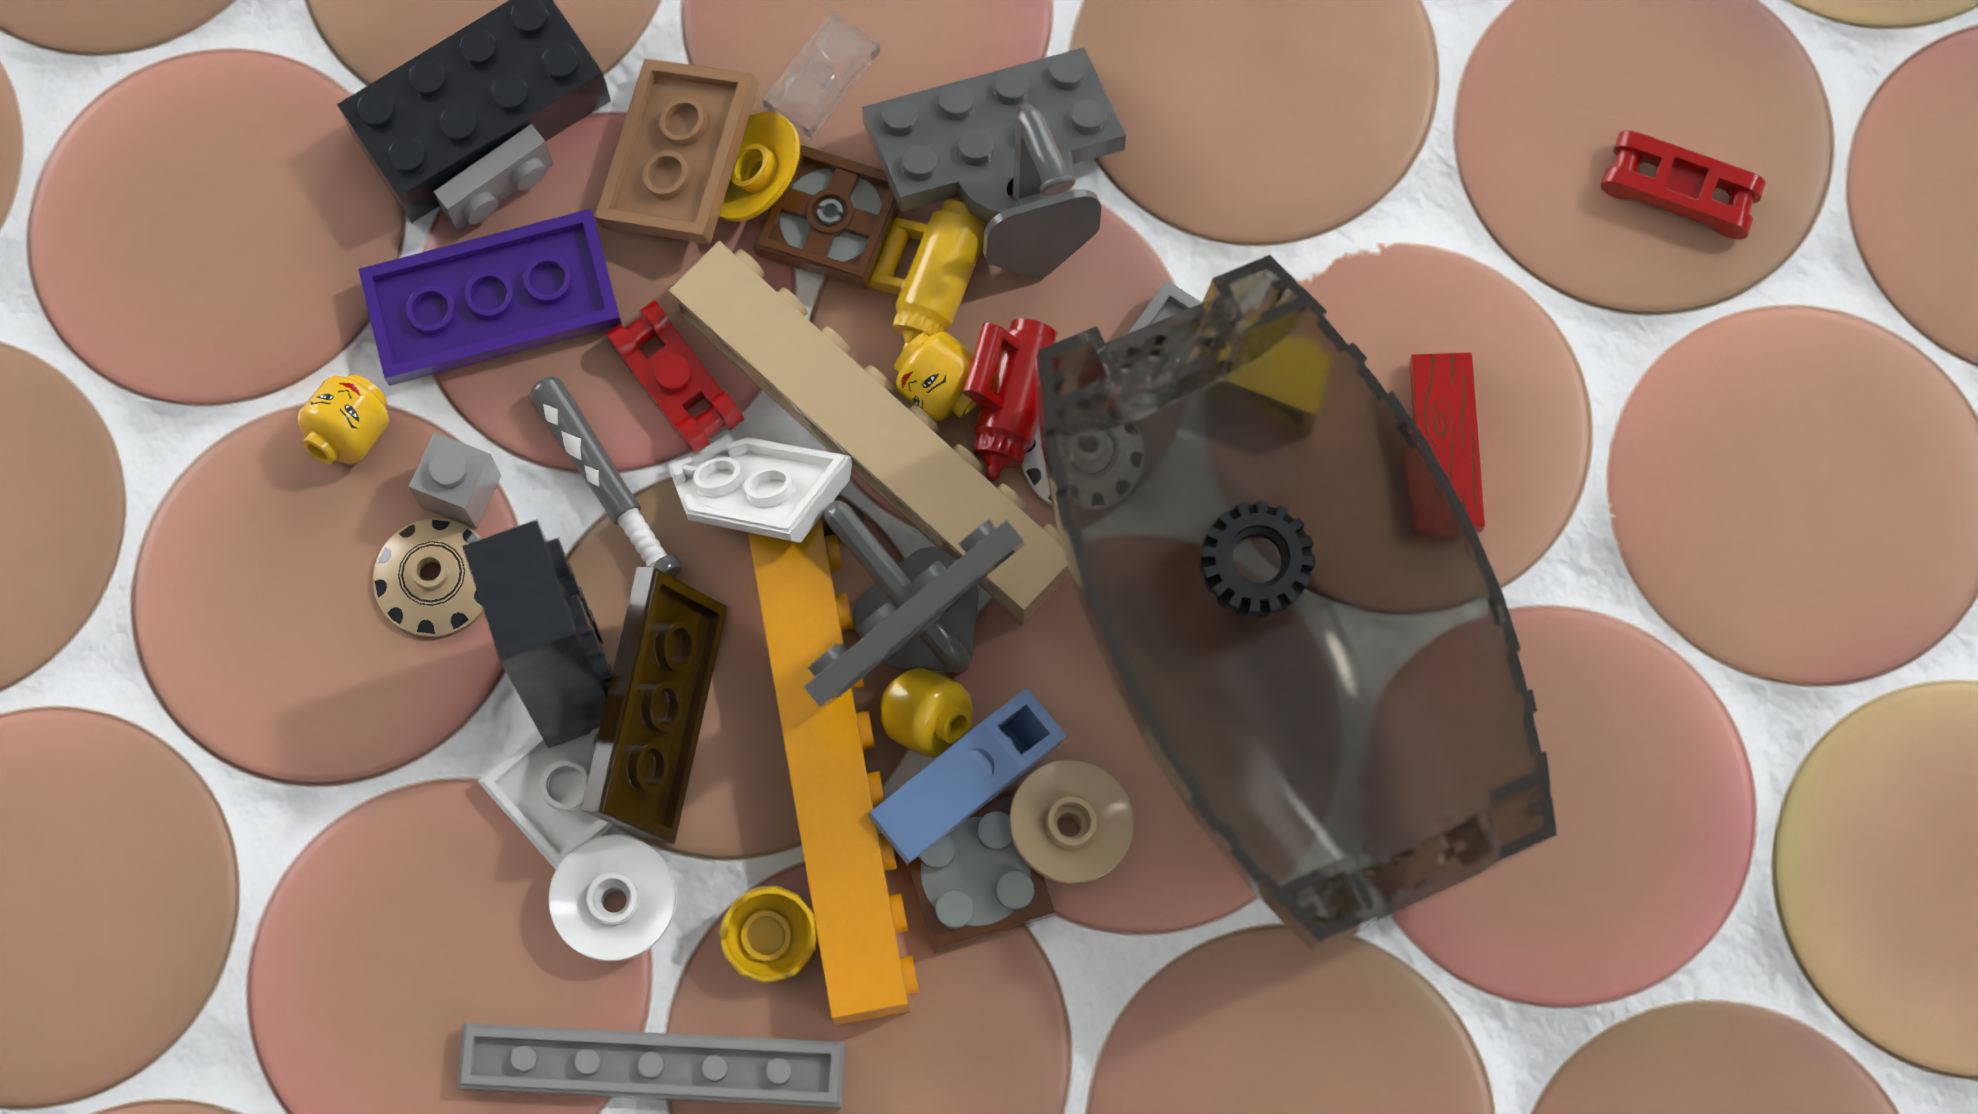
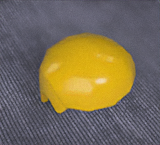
(768, 934)

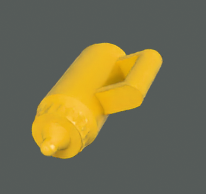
(938, 271)

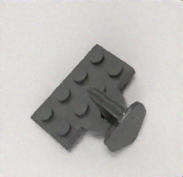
(1002, 138)
(916, 610)

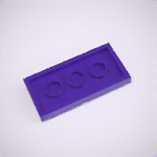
(489, 297)

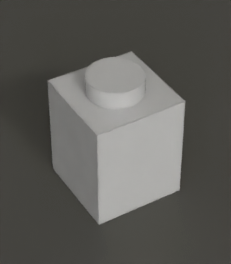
(455, 480)

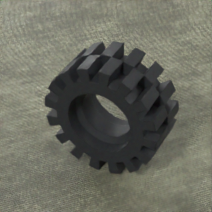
(1283, 532)

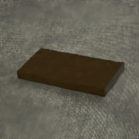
(654, 706)

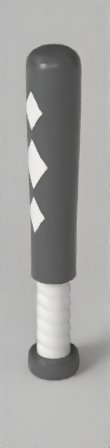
(591, 460)

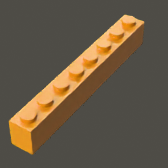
(831, 783)

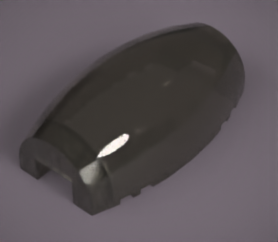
(1381, 719)

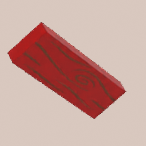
(1448, 420)

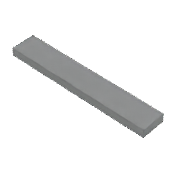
(652, 1065)

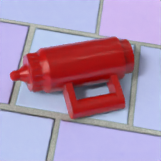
(1005, 388)

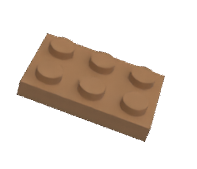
(677, 151)

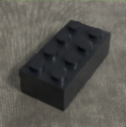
(473, 96)
(542, 630)

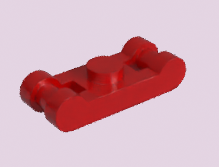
(1683, 183)
(674, 377)

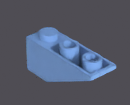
(968, 775)

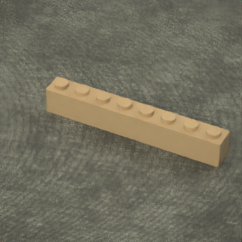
(859, 417)

